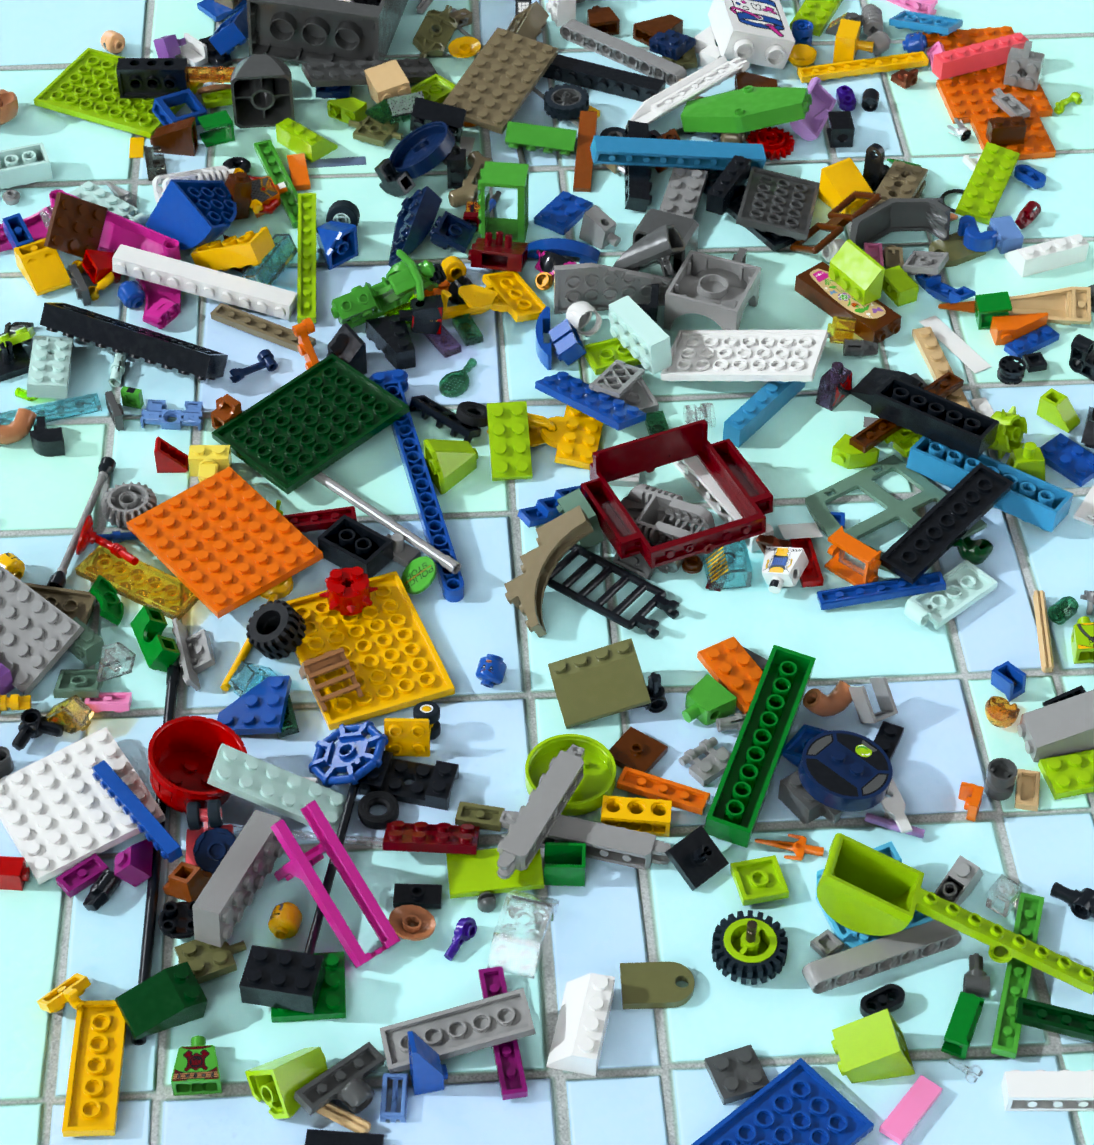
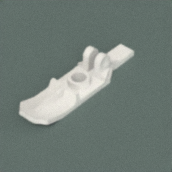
(895, 808)

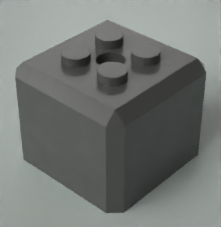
(687, 228)

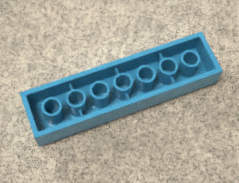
(1028, 499)

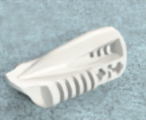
(216, 173)

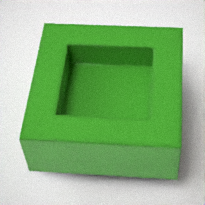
(132, 397)

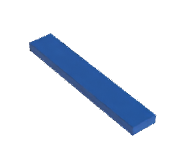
(880, 591)

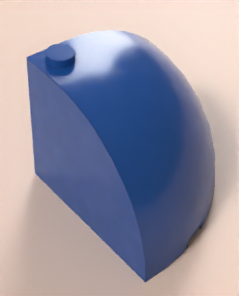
(193, 212)

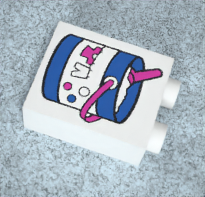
(752, 31)

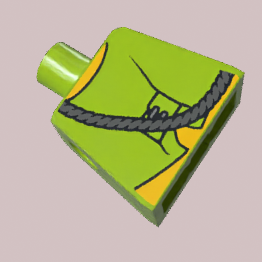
(1083, 641)

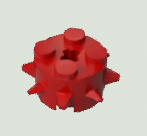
(348, 590)

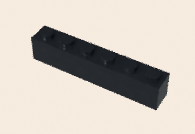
(637, 177)

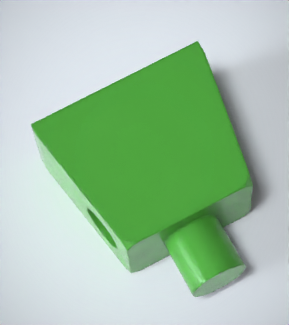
(708, 702)

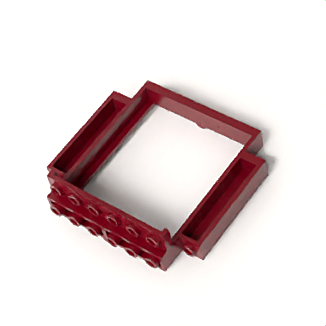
(645, 454)

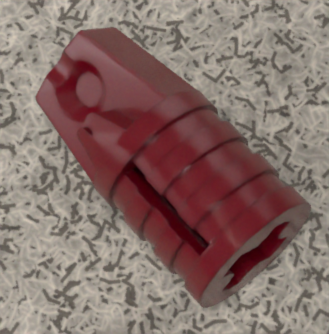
(1027, 214)

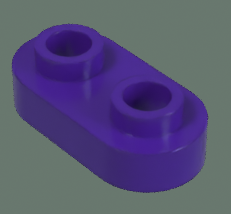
(845, 98)

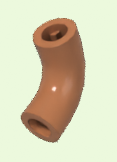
(18, 427)
(828, 704)

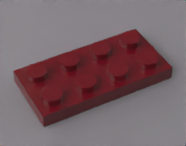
(431, 837)

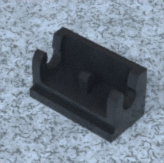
(456, 169)

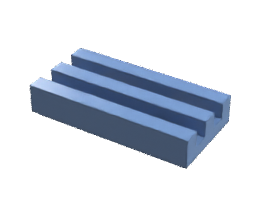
(393, 1115)

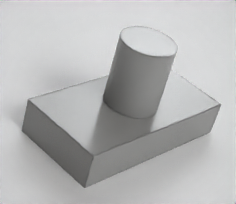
(402, 551)

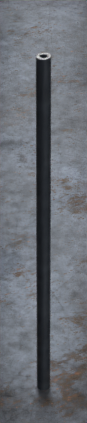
(331, 870)

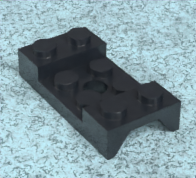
(431, 784)

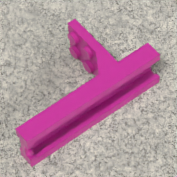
(301, 867)

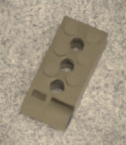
(902, 182)

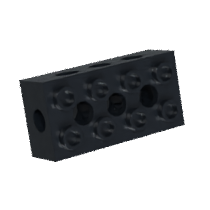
(151, 77)

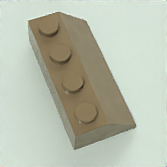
(529, 21)

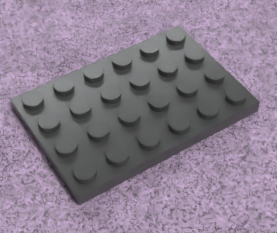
(778, 203)

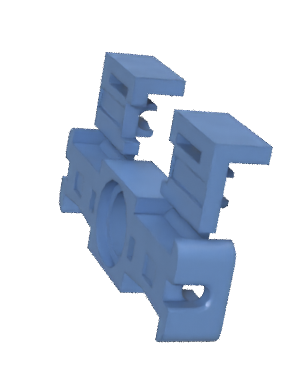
(157, 415)

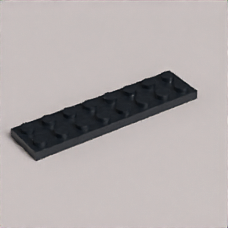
(946, 523)

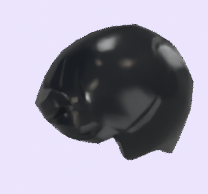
(453, 289)

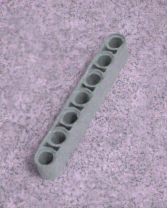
(879, 955)

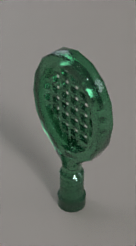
(459, 375)

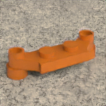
(305, 346)

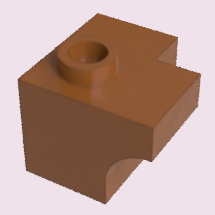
(226, 409)
(186, 882)

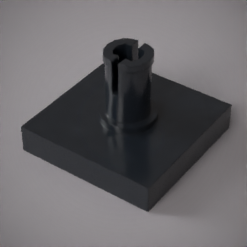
(651, 308)
(13, 361)
(696, 858)

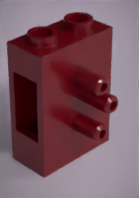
(498, 253)

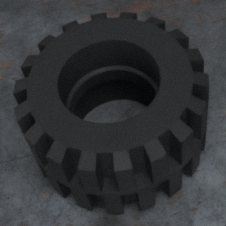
(276, 629)

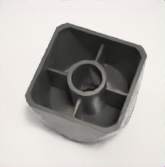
(261, 92)

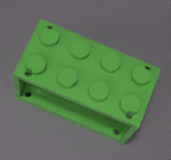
(507, 176)

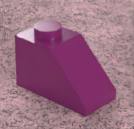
(135, 863)

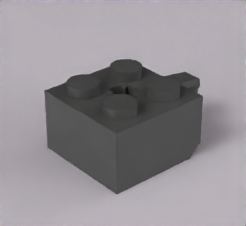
(802, 804)

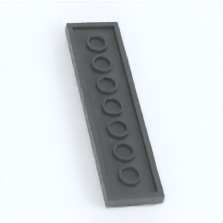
(352, 72)

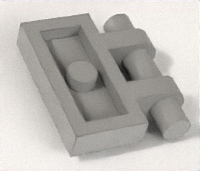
(711, 766)

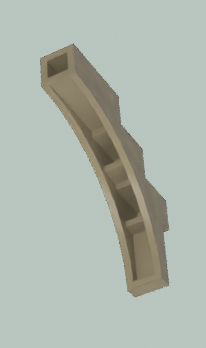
(538, 564)

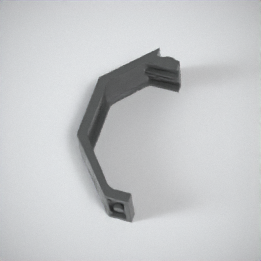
(899, 216)

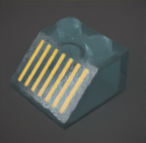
(728, 567)

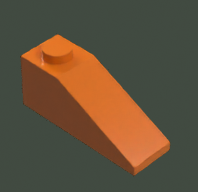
(1010, 327)

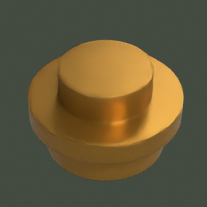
(544, 281)

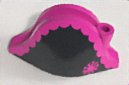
(548, 260)

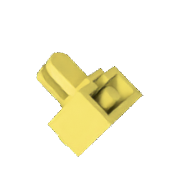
(208, 460)

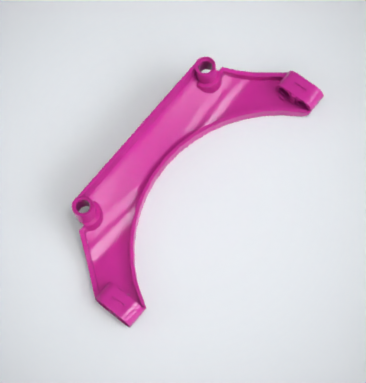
(162, 302)

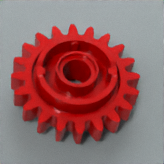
(774, 141)

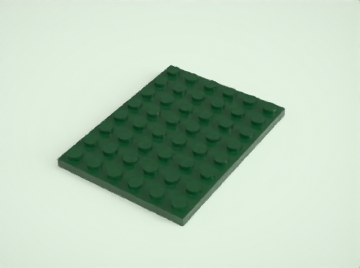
(310, 423)

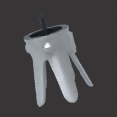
(962, 132)

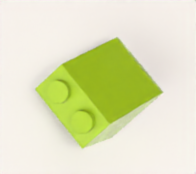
(872, 1049)

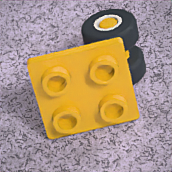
(413, 735)

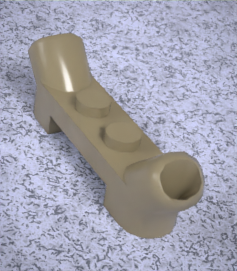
(469, 189)

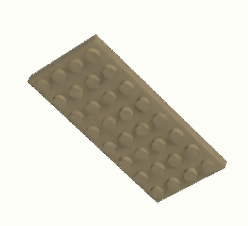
(501, 79)

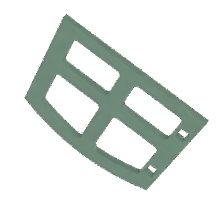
(894, 508)

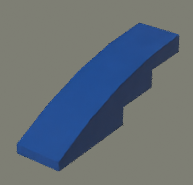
(545, 509)

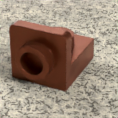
(904, 78)
(770, 540)

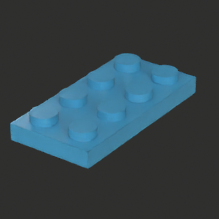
(925, 22)

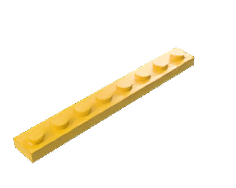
(863, 66)

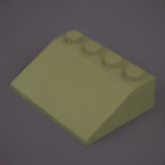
(599, 683)

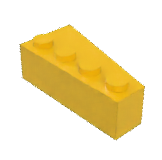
(234, 251)

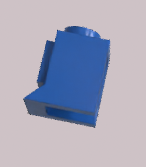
(1009, 680)

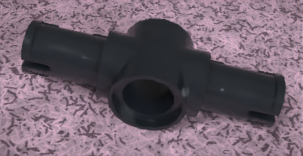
(1079, 901)

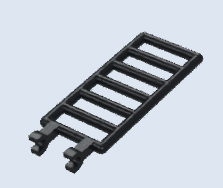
(638, 619)

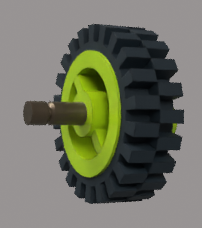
(749, 947)

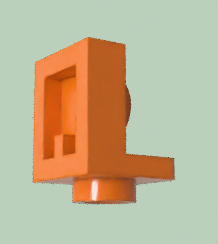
(972, 796)

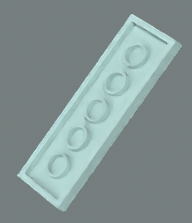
(273, 786)

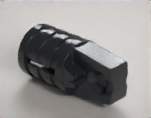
(101, 890)

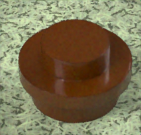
(692, 564)

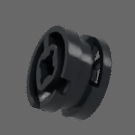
(1010, 370)

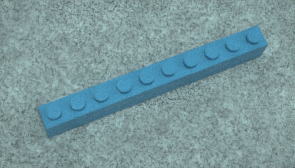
(672, 152)

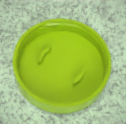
(598, 771)

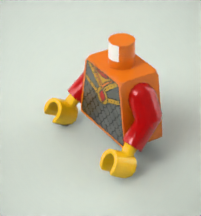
(264, 194)

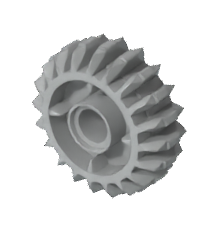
(127, 502)

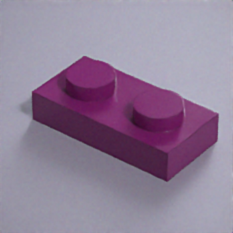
(81, 875)

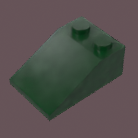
(163, 1001)

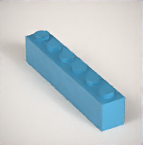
(759, 410)

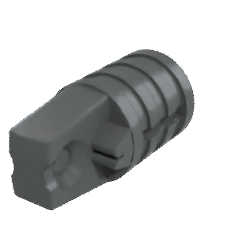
(859, 348)

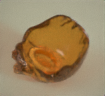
(1000, 712)

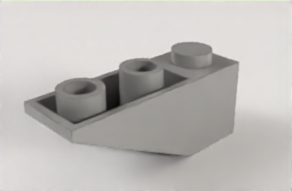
(959, 881)

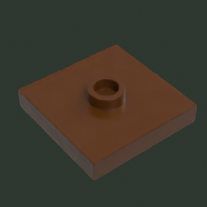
(637, 751)

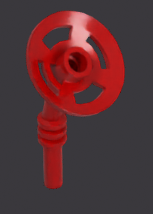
(89, 536)

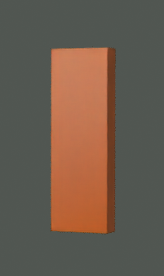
(298, 171)

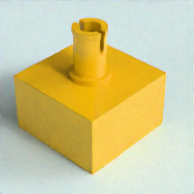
(848, 42)

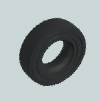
(472, 414)
(378, 798)

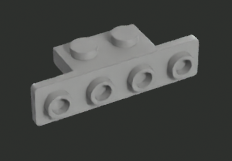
(195, 653)

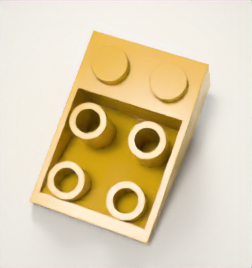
(41, 267)

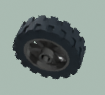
(566, 101)

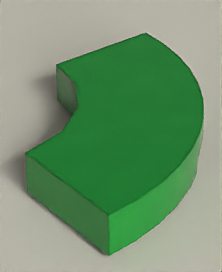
(109, 601)

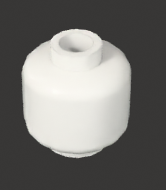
(831, 249)

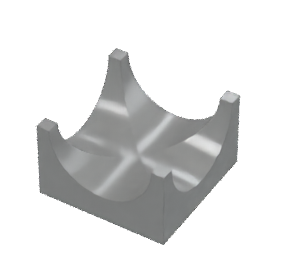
(712, 289)

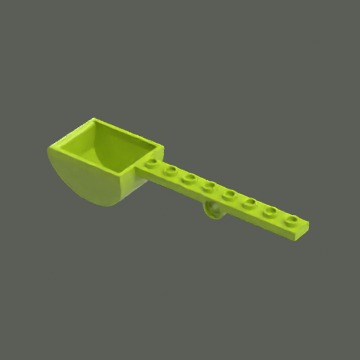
(881, 894)

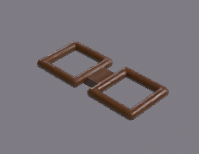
(837, 222)

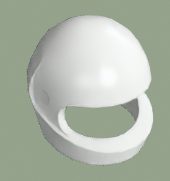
(579, 316)

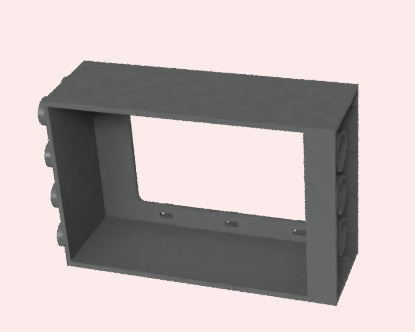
(322, 29)

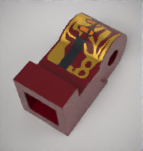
(471, 213)

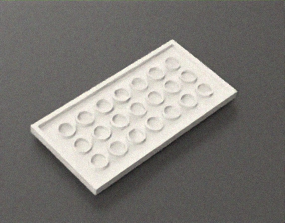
(745, 355)

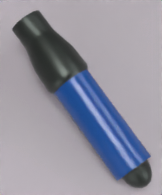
(493, 200)

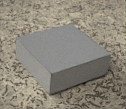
(827, 944)

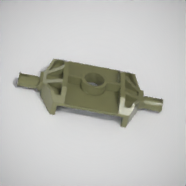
(434, 43)

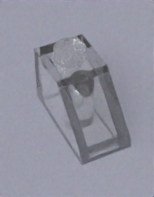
(114, 662)

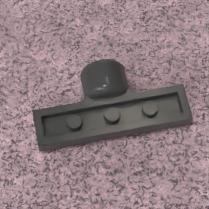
(343, 1082)

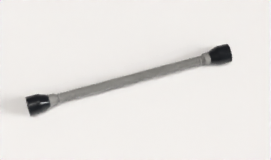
(105, 469)

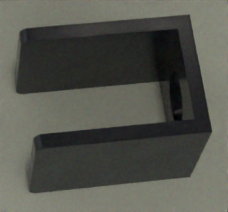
(841, 130)

